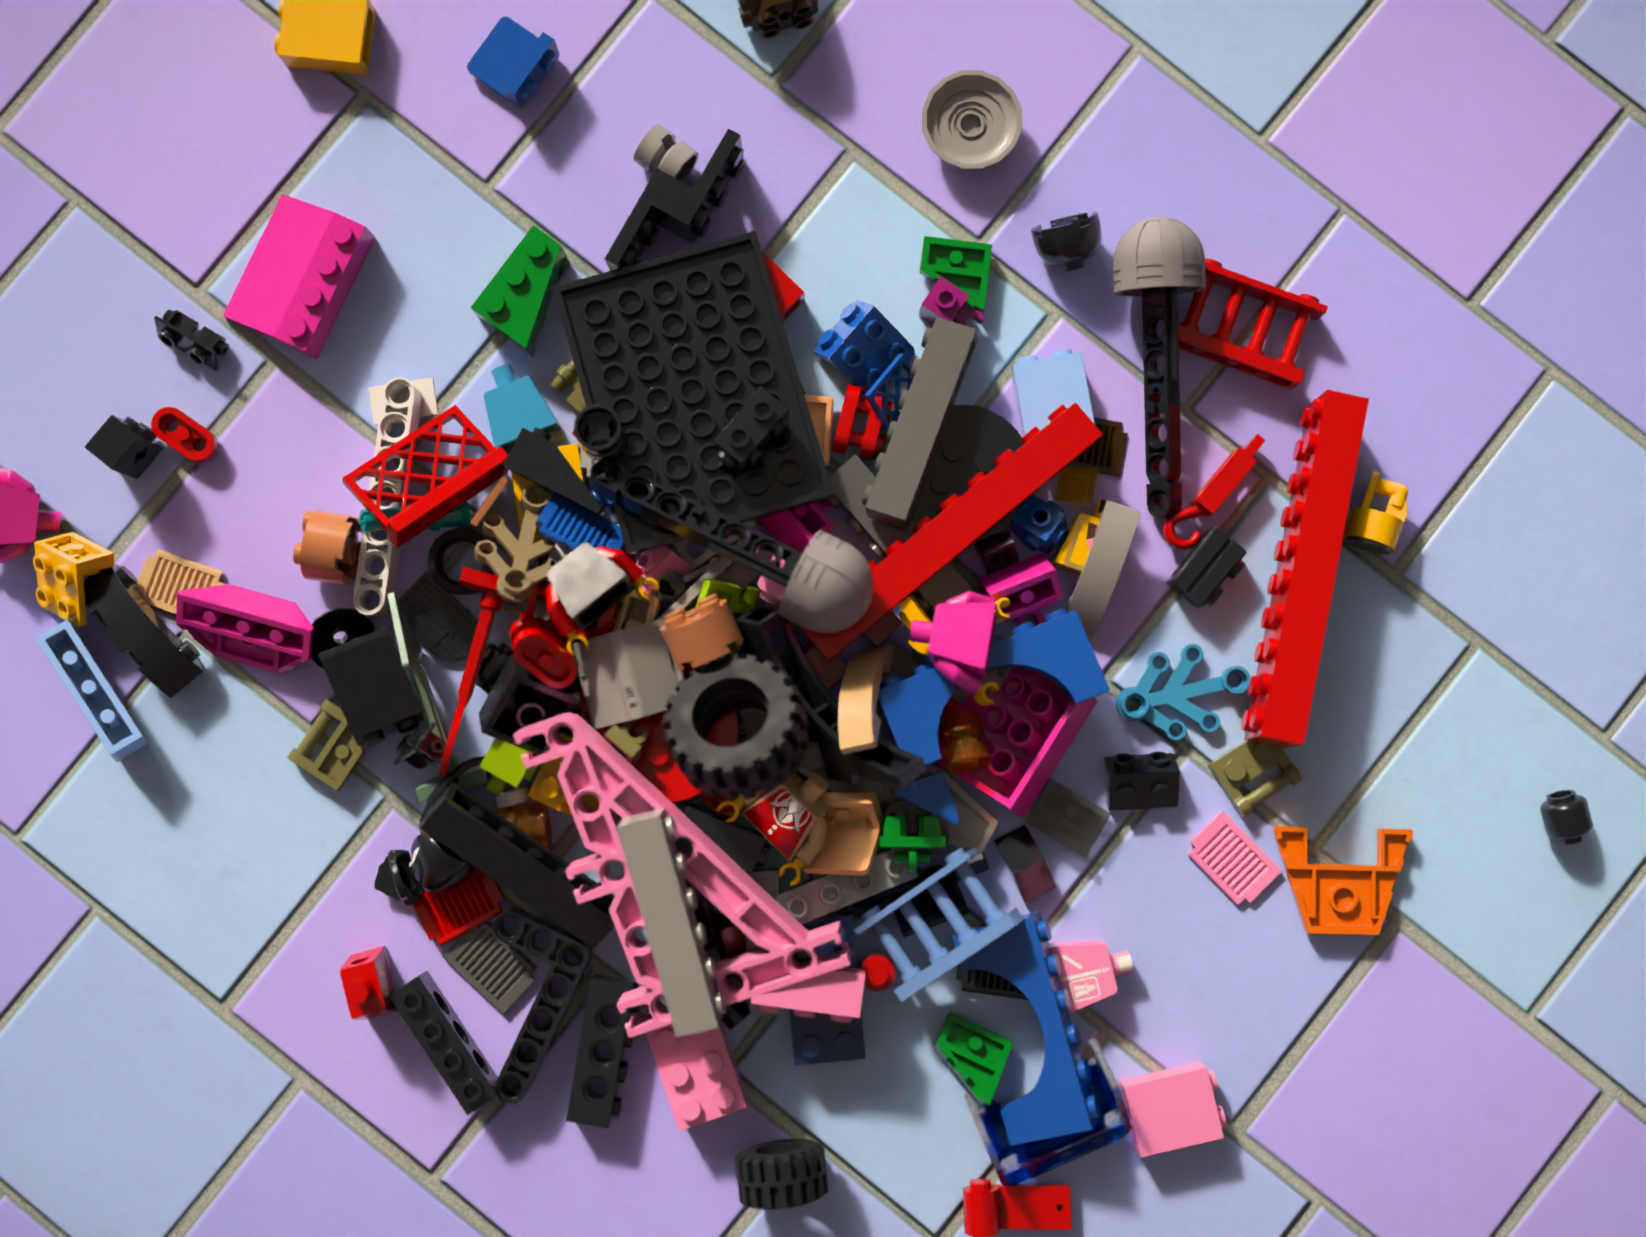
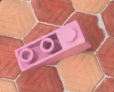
(829, 993)

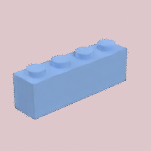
(91, 690)

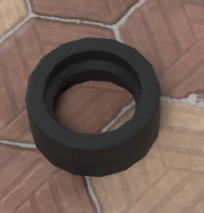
(436, 554)

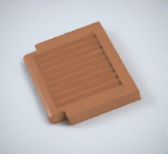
(488, 501)

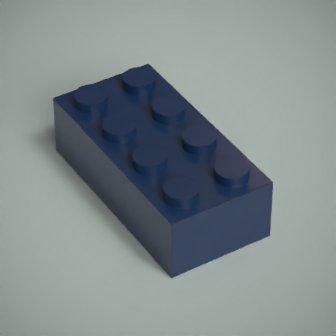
(820, 1038)

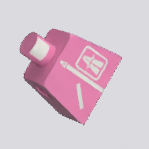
(1089, 970)

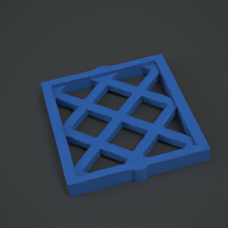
(881, 413)

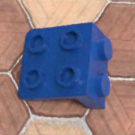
(513, 61)
(862, 345)

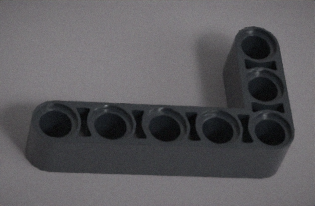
(546, 999)

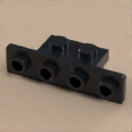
(924, 902)

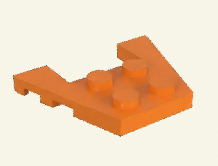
(1342, 895)

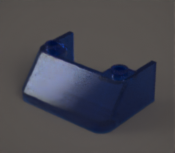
(1028, 1160)

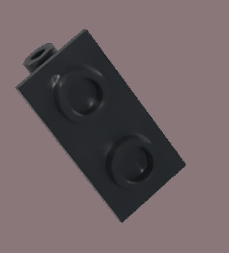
(178, 331)
(420, 747)

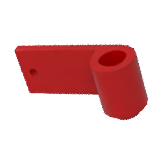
(1020, 1206)

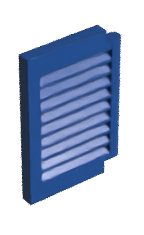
(575, 525)

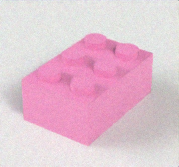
(698, 1074)

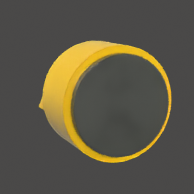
(1375, 529)

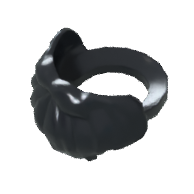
(396, 879)

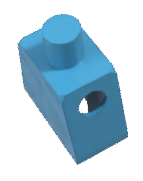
(516, 406)

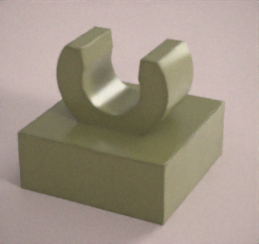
(626, 745)

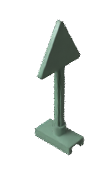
(410, 656)

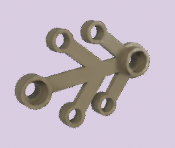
(520, 550)

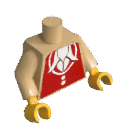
(789, 818)

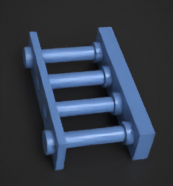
(968, 939)

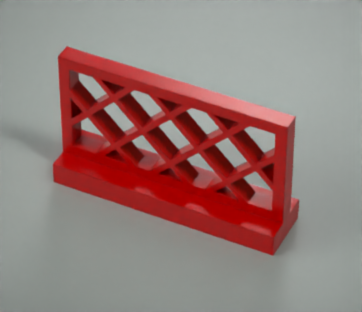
(440, 500)

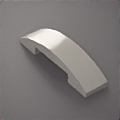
(1103, 564)

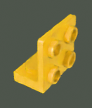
(60, 572)

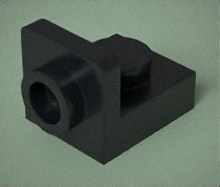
(997, 552)

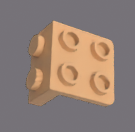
(851, 834)

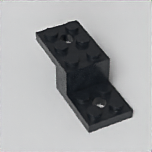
(677, 205)

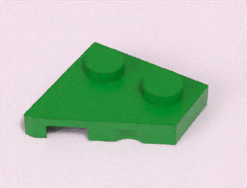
(960, 263)
(973, 1055)

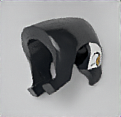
(436, 866)

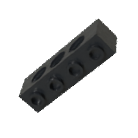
(446, 1042)
(584, 1104)

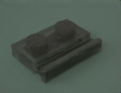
(1067, 817)

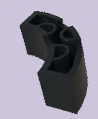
(136, 627)

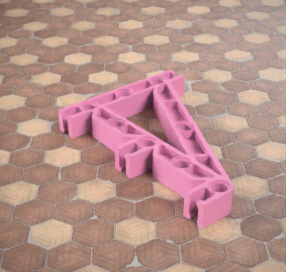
(622, 791)

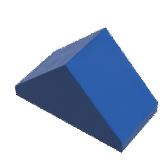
(932, 795)

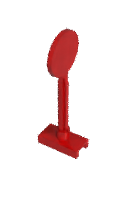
(490, 604)

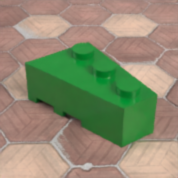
(522, 290)

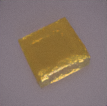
(1077, 485)

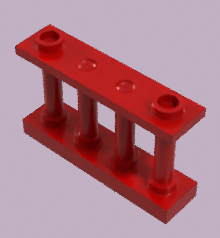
(1251, 357)

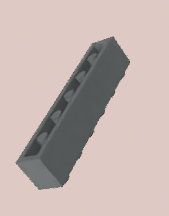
(920, 424)
(848, 488)

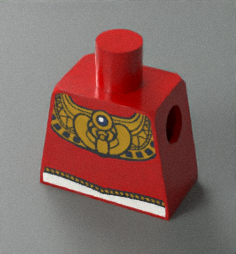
(368, 984)

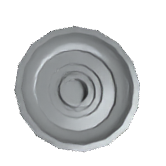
(971, 119)

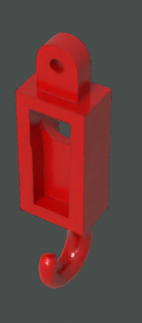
(1214, 492)

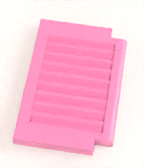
(1232, 860)

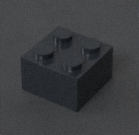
(523, 700)

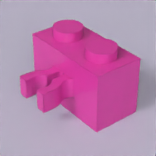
(799, 525)
(1027, 586)

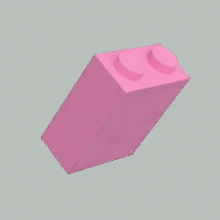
(1173, 1108)

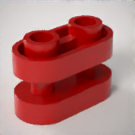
(871, 441)
(542, 652)

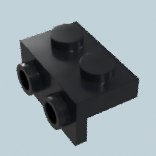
(1142, 781)

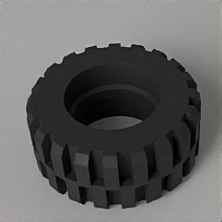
(718, 690)

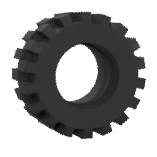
(781, 1174)

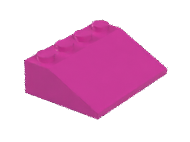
(300, 275)
(1025, 735)

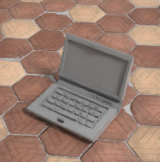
(626, 674)

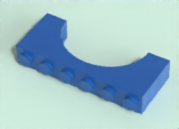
(1052, 649)
(1062, 1096)

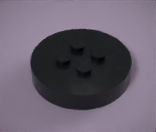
(968, 446)

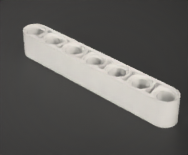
(371, 547)

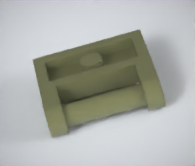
(338, 756)
(1246, 763)

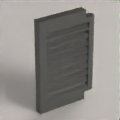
(491, 966)

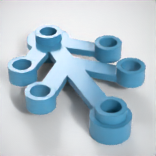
(1176, 693)

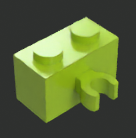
(506, 765)

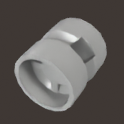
(662, 152)

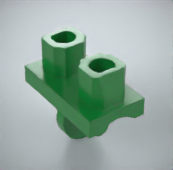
(928, 836)

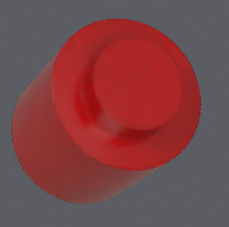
(878, 971)

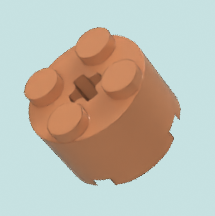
(329, 547)
(701, 632)

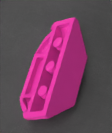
(246, 626)

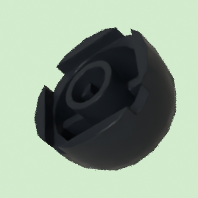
(1068, 240)

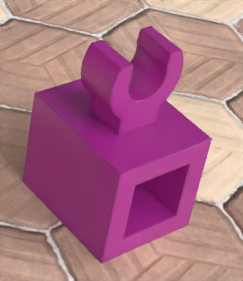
(948, 303)

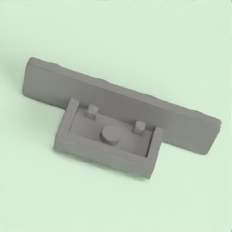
(832, 892)

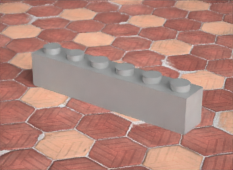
(671, 921)

